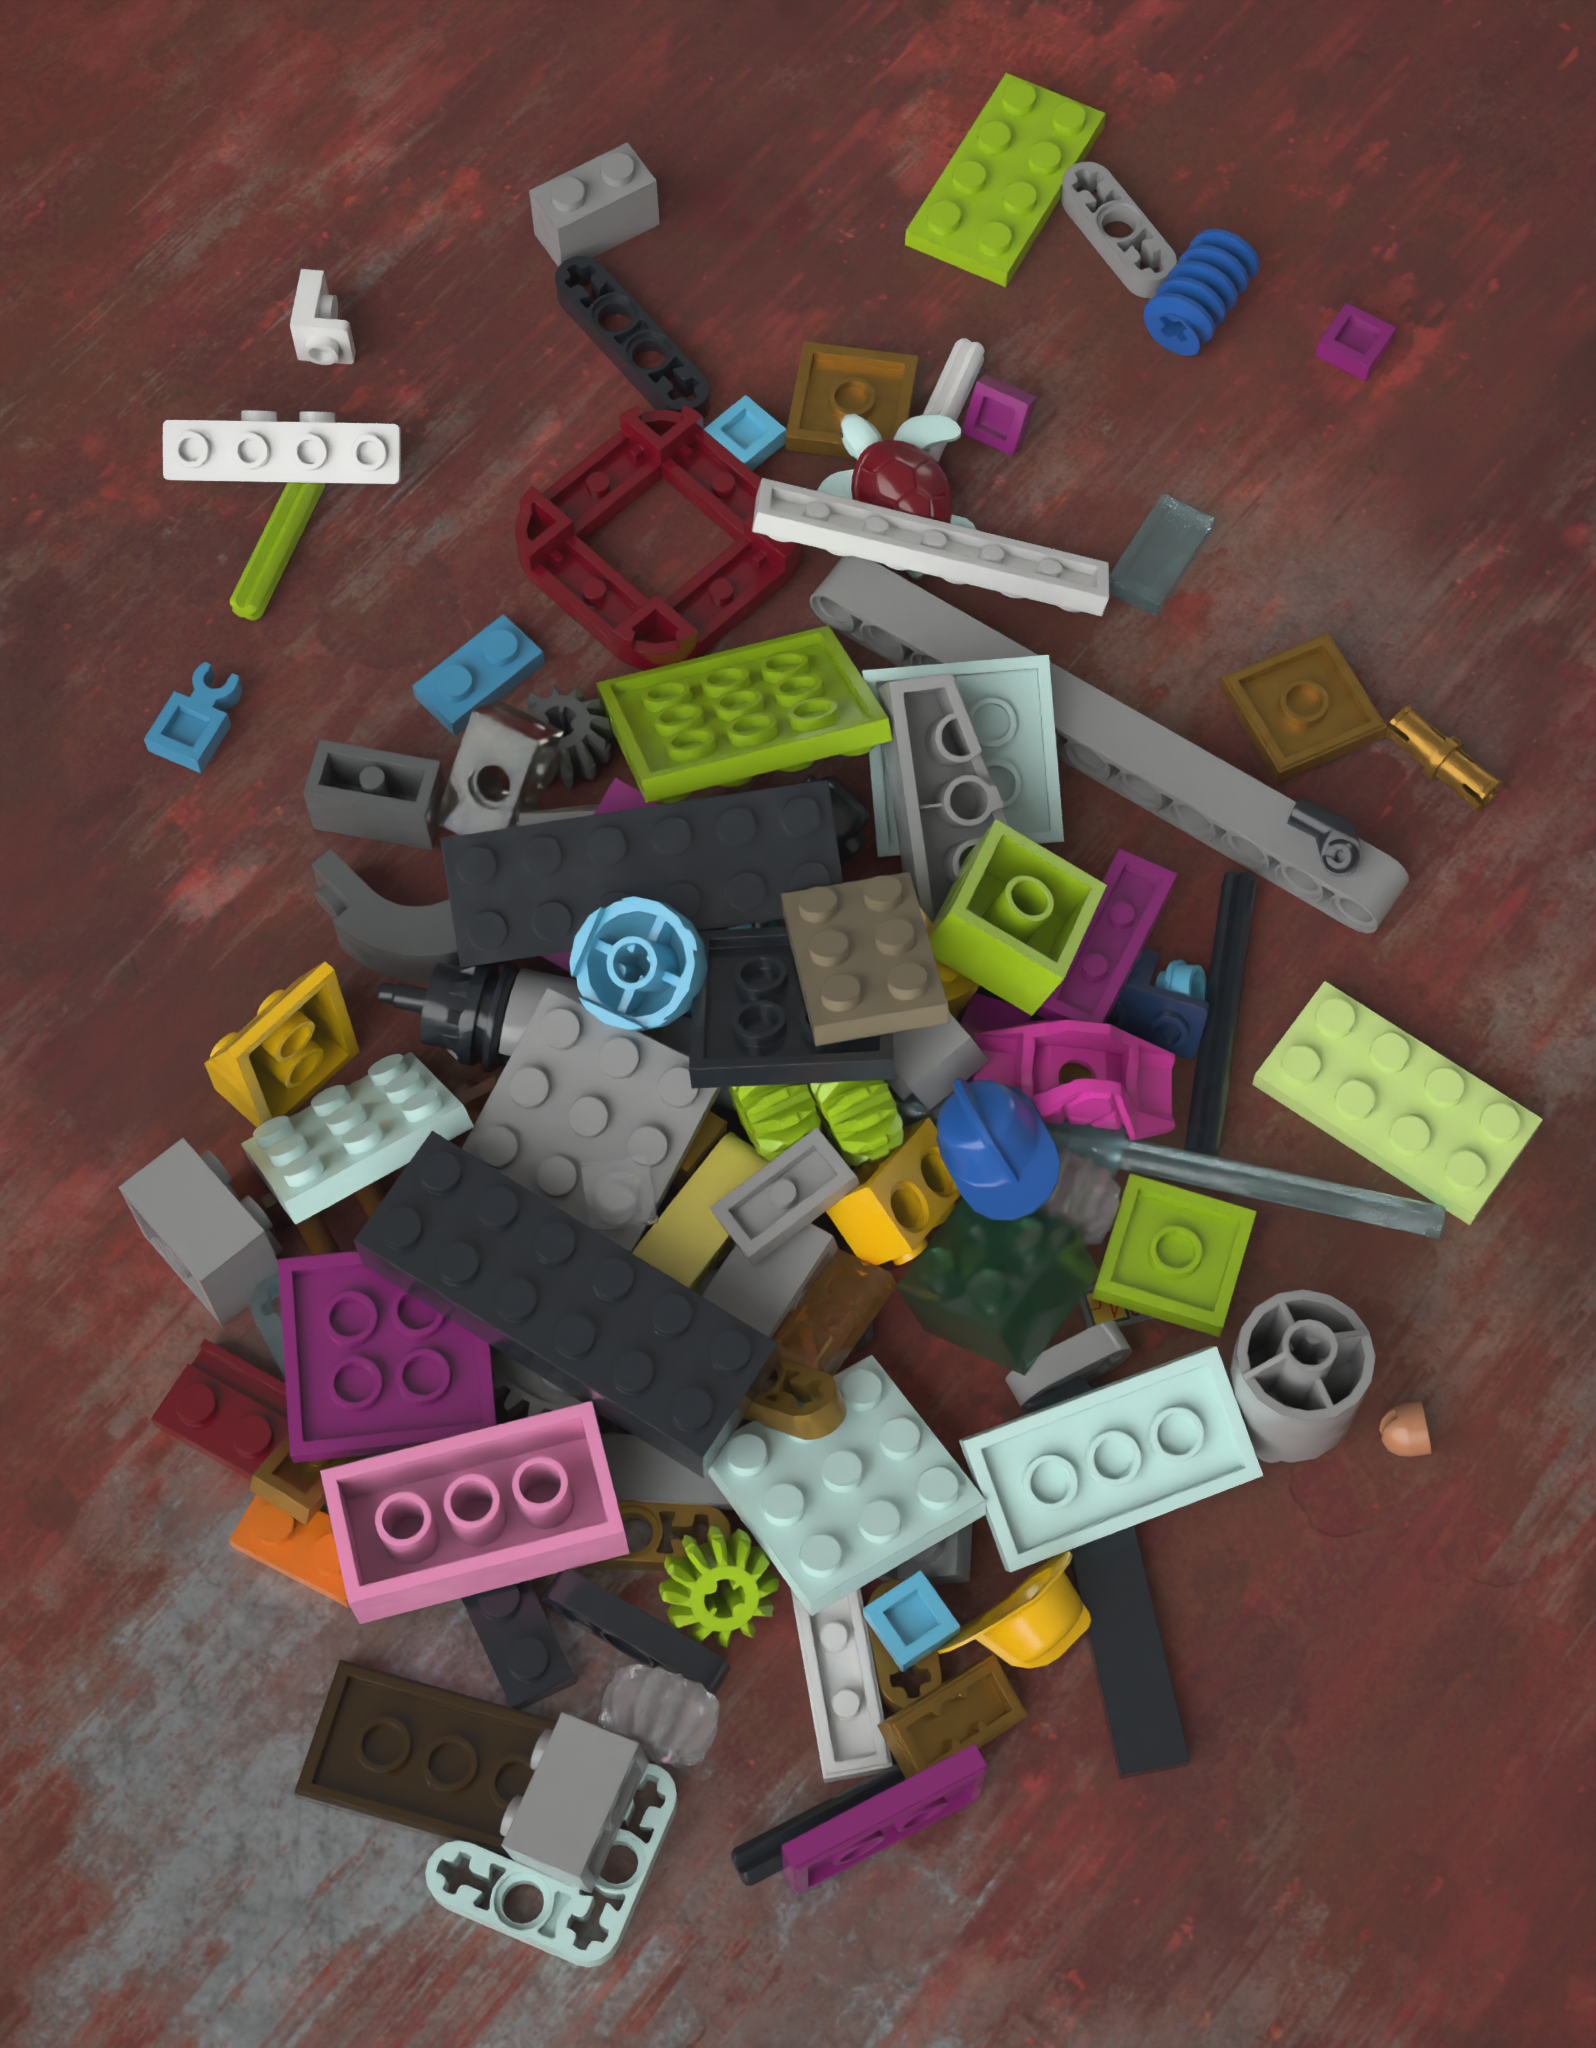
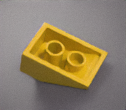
(286, 1050)

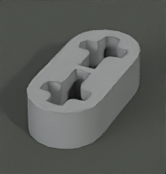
(1083, 1355)

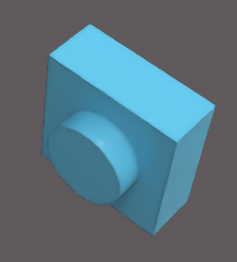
(748, 432)
(911, 1621)

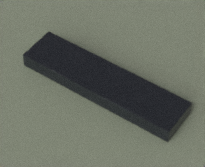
(1128, 1656)

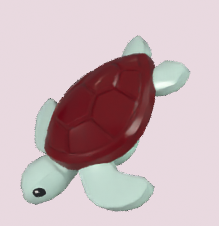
(898, 470)

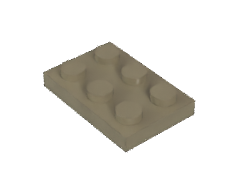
(864, 959)

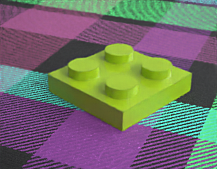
(1174, 1255)

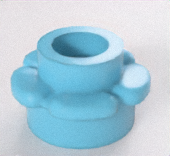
(1183, 979)

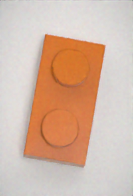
(291, 1547)

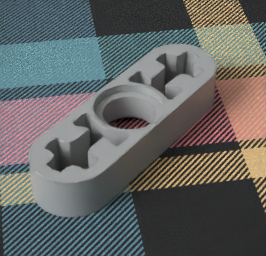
(1113, 206)

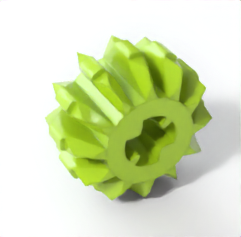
(775, 1115)
(858, 1119)
(696, 1578)

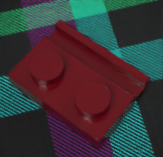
(226, 1410)

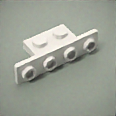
(282, 451)

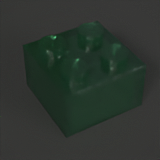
(998, 1284)

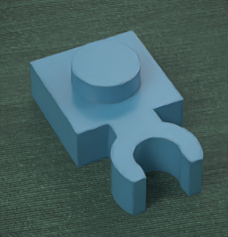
(194, 725)

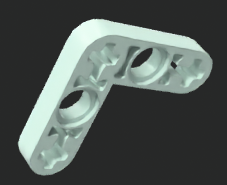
(561, 1901)

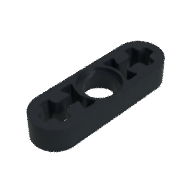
(633, 1630)

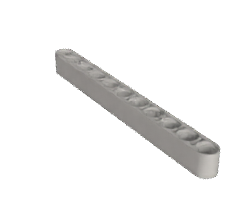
(1118, 746)

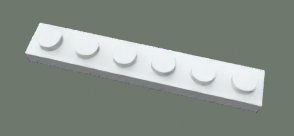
(931, 547)

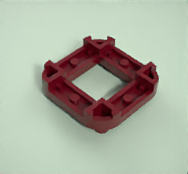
(626, 622)

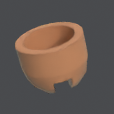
(1406, 1430)

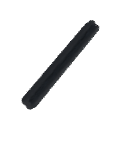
(1220, 1028)

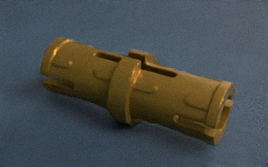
(1443, 758)

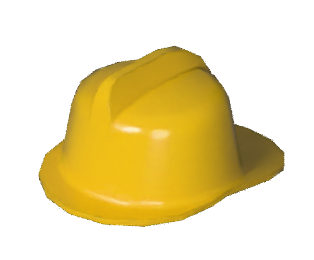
(1033, 1621)

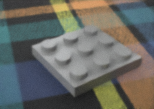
(584, 1097)

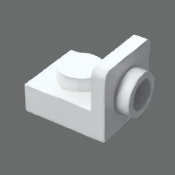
(315, 325)

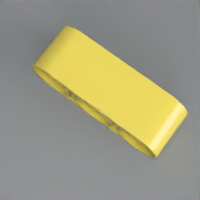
(688, 1235)

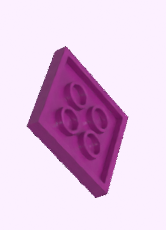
(373, 1364)

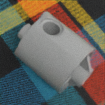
(1300, 1374)

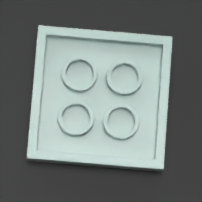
(1016, 730)
(353, 1135)
(851, 1501)

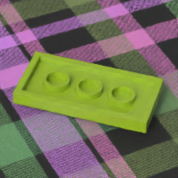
(1004, 179)

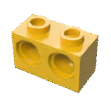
(897, 1199)

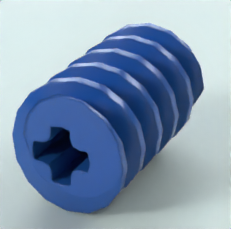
(1200, 291)

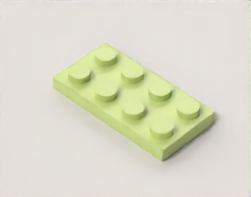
(1397, 1102)

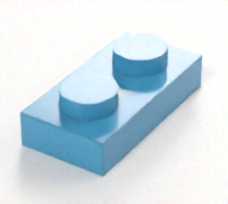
(478, 673)

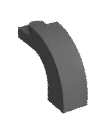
(380, 933)

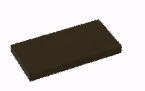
(419, 1756)

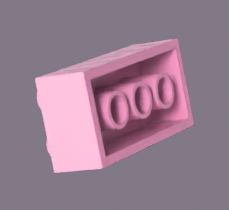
(473, 1512)

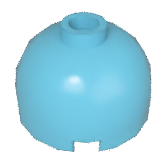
(638, 964)

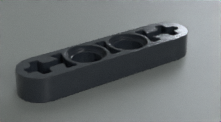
(639, 336)

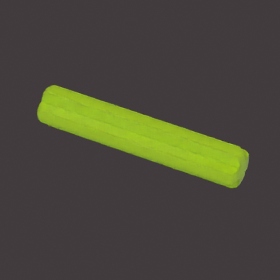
(274, 549)

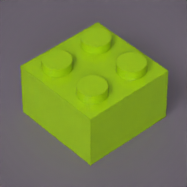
(1014, 917)

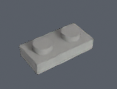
(785, 1196)

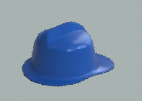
(997, 1149)

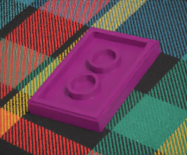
(884, 1820)

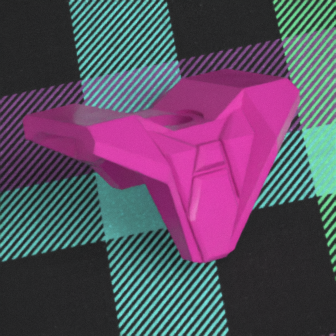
(1128, 1074)

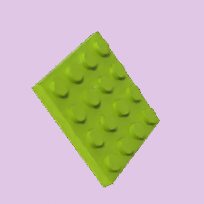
(742, 714)

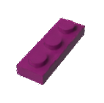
(1112, 941)

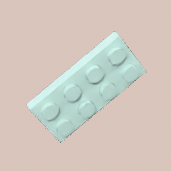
(1111, 1458)

